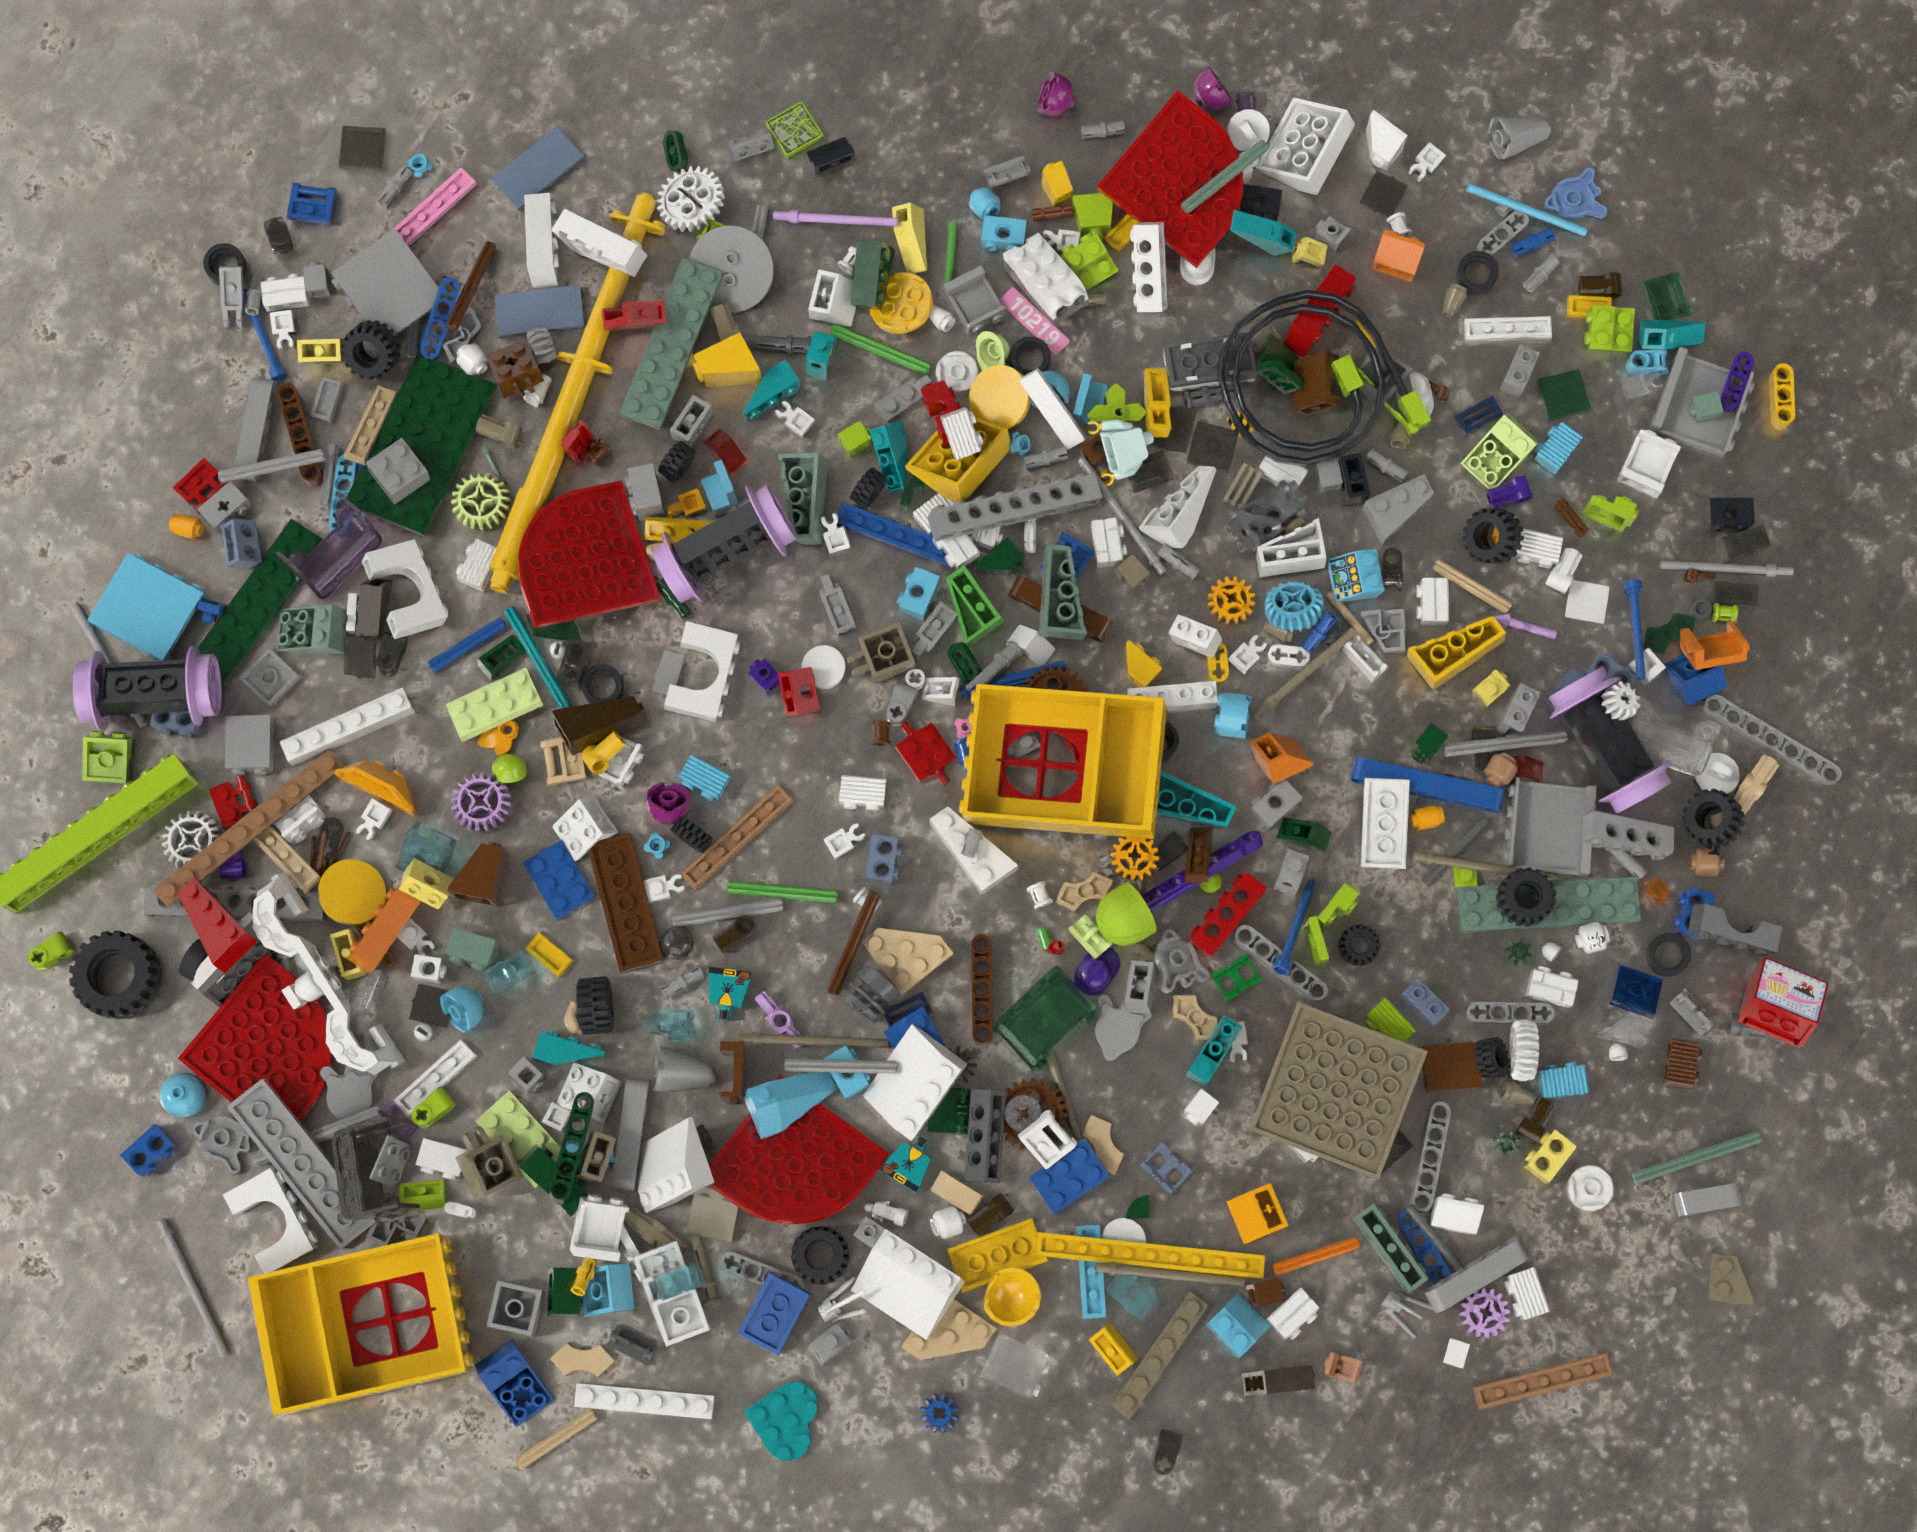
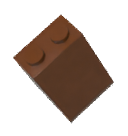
(482, 876)

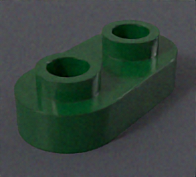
(675, 151)
(964, 663)

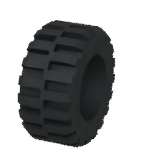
(92, 957)

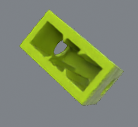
(1093, 213)

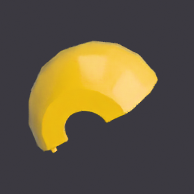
(1012, 1296)

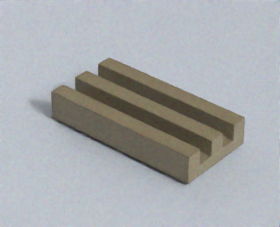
(1234, 502)

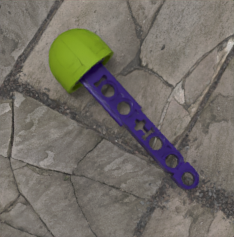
(1127, 916)

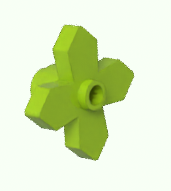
(1116, 408)

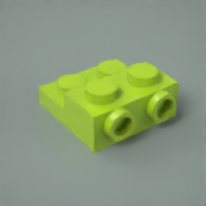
(1089, 261)
(1609, 329)
(1615, 514)
(106, 757)
(1341, 903)

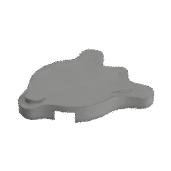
(1178, 962)
(1117, 1028)
(347, 1092)
(223, 1140)

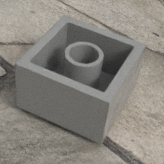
(398, 471)
(646, 493)
(516, 1308)

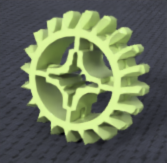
(489, 501)

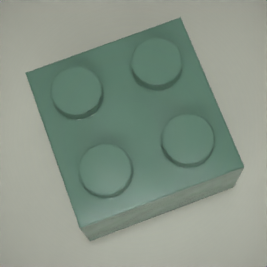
(472, 949)

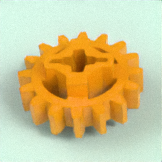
(1237, 605)
(1145, 857)

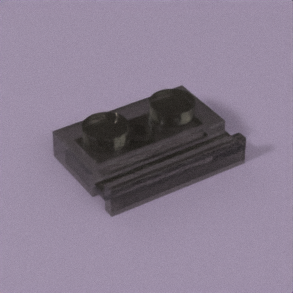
(1152, 472)

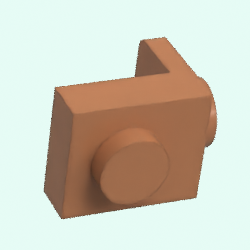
(1343, 1367)

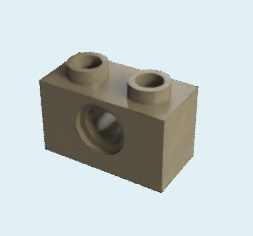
(595, 1157)

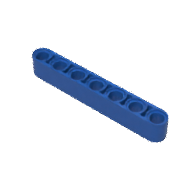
(1433, 785)

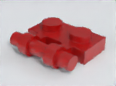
(197, 481)
(227, 804)

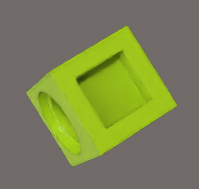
(855, 438)

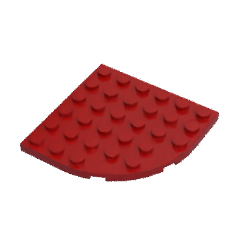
(1168, 165)
(584, 557)
(264, 1037)
(798, 1173)

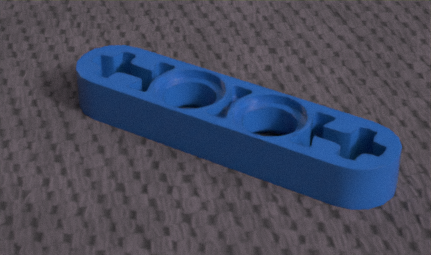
(435, 316)
(1421, 1251)

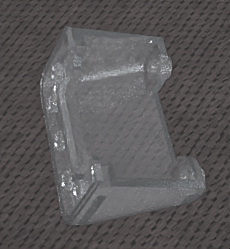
(1666, 743)

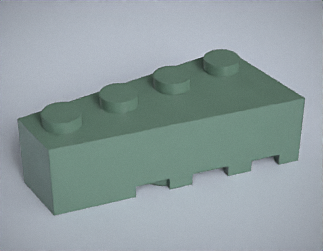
(805, 492)
(1060, 604)

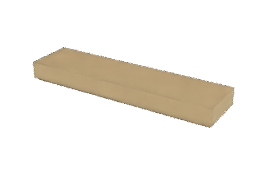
(370, 425)
(287, 859)

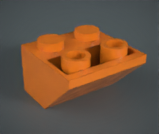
(1398, 255)
(1279, 756)

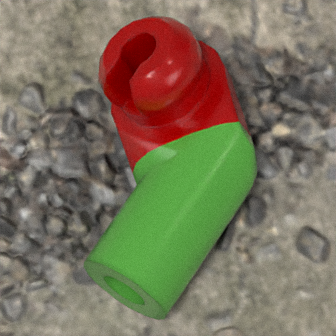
(1048, 944)

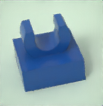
(211, 610)

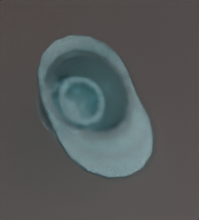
(672, 1023)

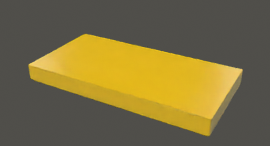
(983, 1256)

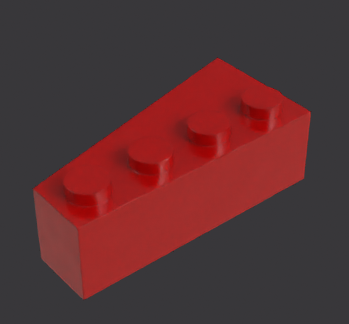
(1309, 328)

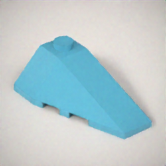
(784, 1100)

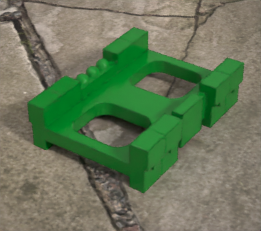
(1232, 971)

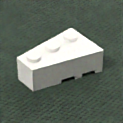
(1293, 552)

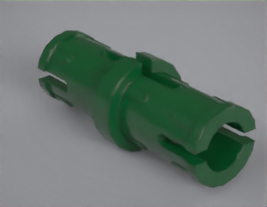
(672, 600)

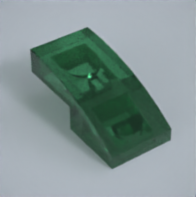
(914, 485)

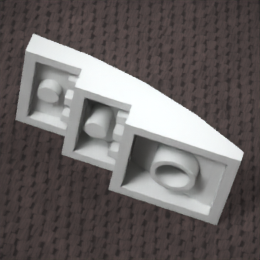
(677, 1316)

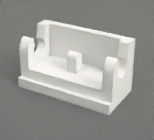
(1364, 658)

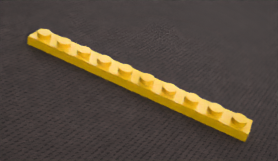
(1150, 1255)

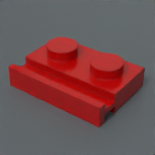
(577, 442)

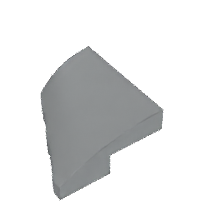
(456, 339)
(1388, 629)
(395, 1230)

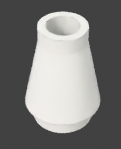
(941, 318)
(540, 392)

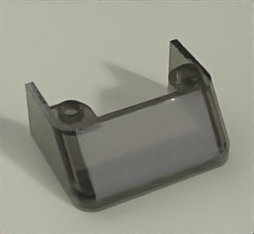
(354, 1158)

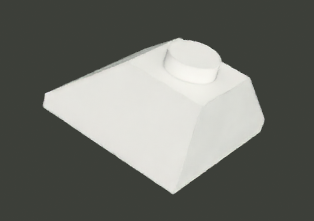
(1383, 140)

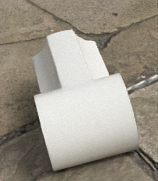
(1561, 575)

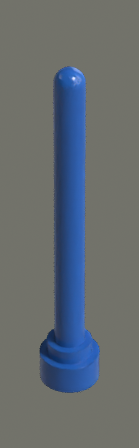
(277, 370)
(1633, 590)
(1282, 964)

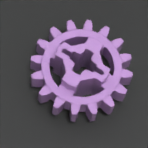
(1488, 1301)

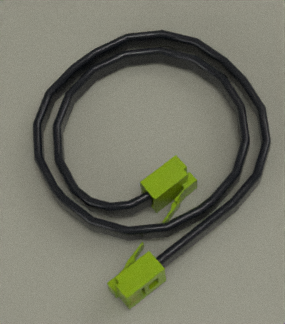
(1344, 371)

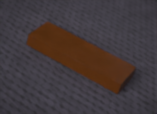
(1199, 854)

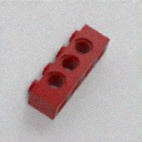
(1209, 944)

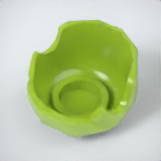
(509, 768)

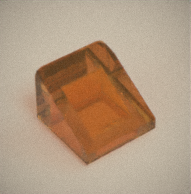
(1656, 891)

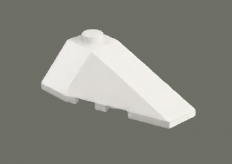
(1180, 513)

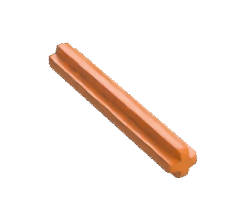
(1316, 1256)

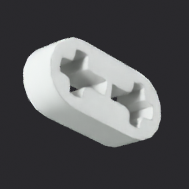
(1287, 661)

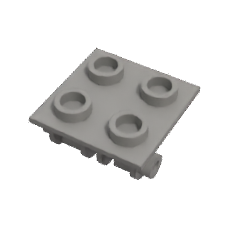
(391, 1162)

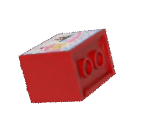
(1783, 1002)

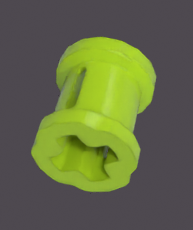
(1724, 613)

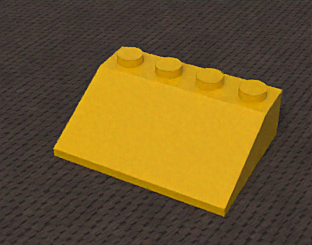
(960, 477)

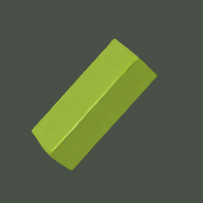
(426, 1193)

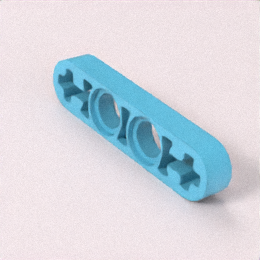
(352, 470)

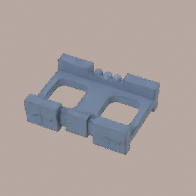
(1171, 1162)

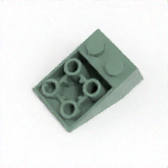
(312, 630)

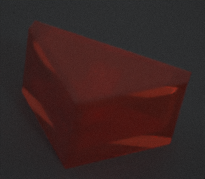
(725, 449)
(1528, 769)

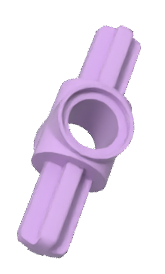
(772, 1010)

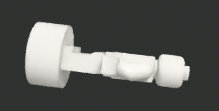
(882, 1211)

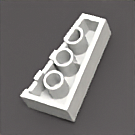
(541, 241)
(599, 243)
(989, 864)

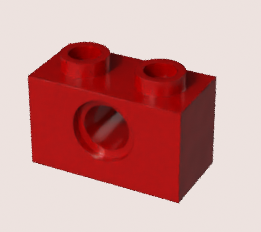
(794, 701)

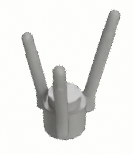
(1395, 1302)

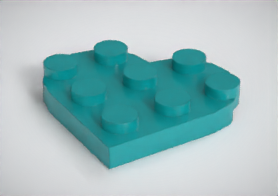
(783, 1420)

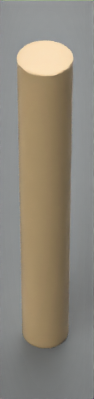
(1353, 622)

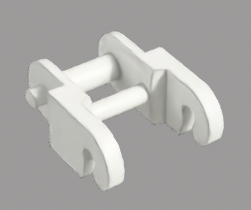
(459, 1210)

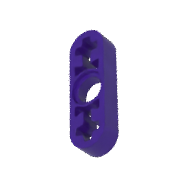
(1744, 378)

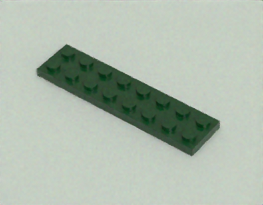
(257, 601)

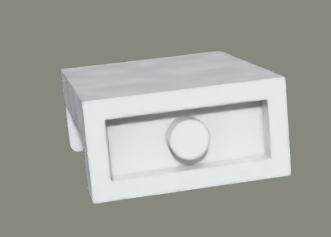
(1648, 463)
(598, 1228)

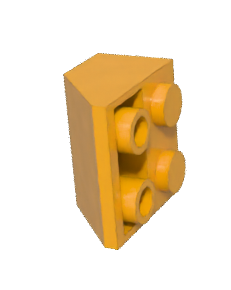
(1257, 1213)

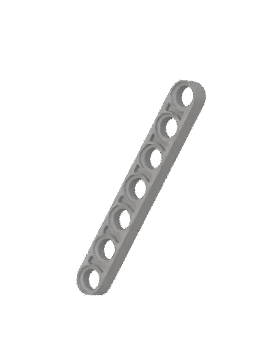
(1783, 740)

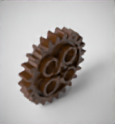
(1064, 678)
(1043, 1093)

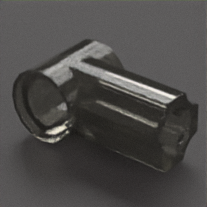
(1483, 733)

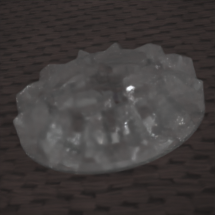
(1022, 1102)

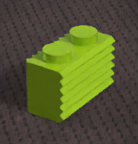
(1389, 1021)

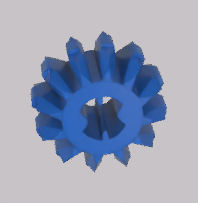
(939, 1404)

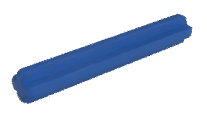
(467, 644)

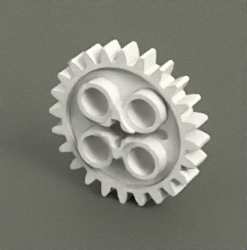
(680, 210)

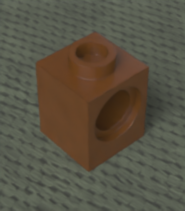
(1091, 455)
(1265, 1292)

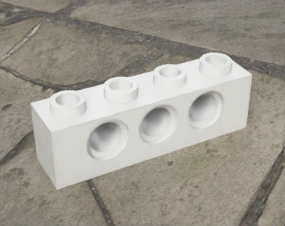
(1154, 234)
(1182, 696)

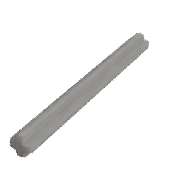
(1505, 743)
(327, 1132)

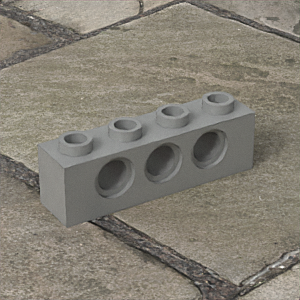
(1660, 836)

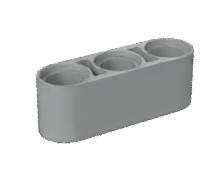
(1707, 1199)

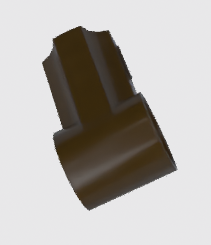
(1606, 285)
(733, 935)
(1533, 1125)
(994, 1211)

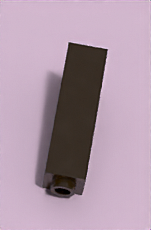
(593, 722)

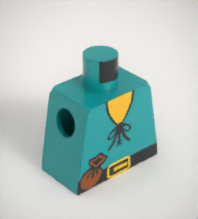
(820, 352)
(728, 990)
(908, 1164)

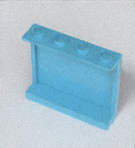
(146, 607)

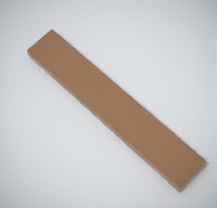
(736, 837)
(1543, 1381)

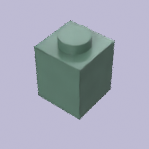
(1706, 407)

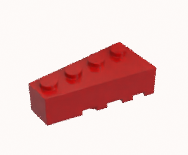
(217, 928)

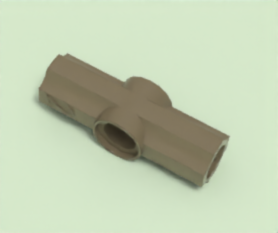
(651, 1229)

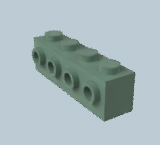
(1390, 1249)

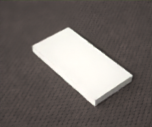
(1385, 823)

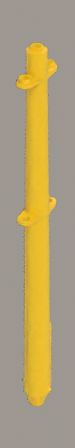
(570, 400)

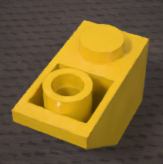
(1056, 183)
(1140, 667)

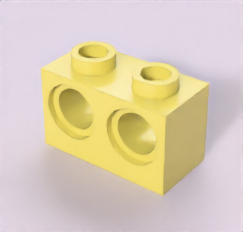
(1553, 1159)

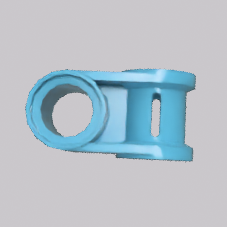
(1651, 360)

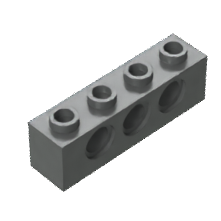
(985, 1136)

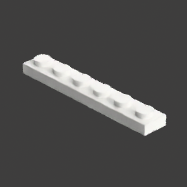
(644, 1401)

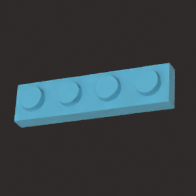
(1091, 1281)

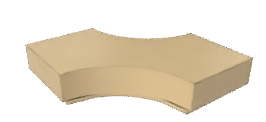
(1093, 888)
(1187, 1010)
(1098, 1134)
(571, 1359)

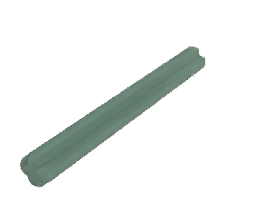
(1224, 176)

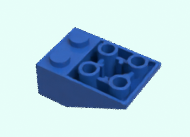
(513, 1382)

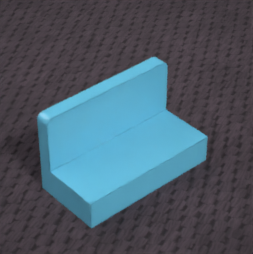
(1089, 395)
(719, 489)

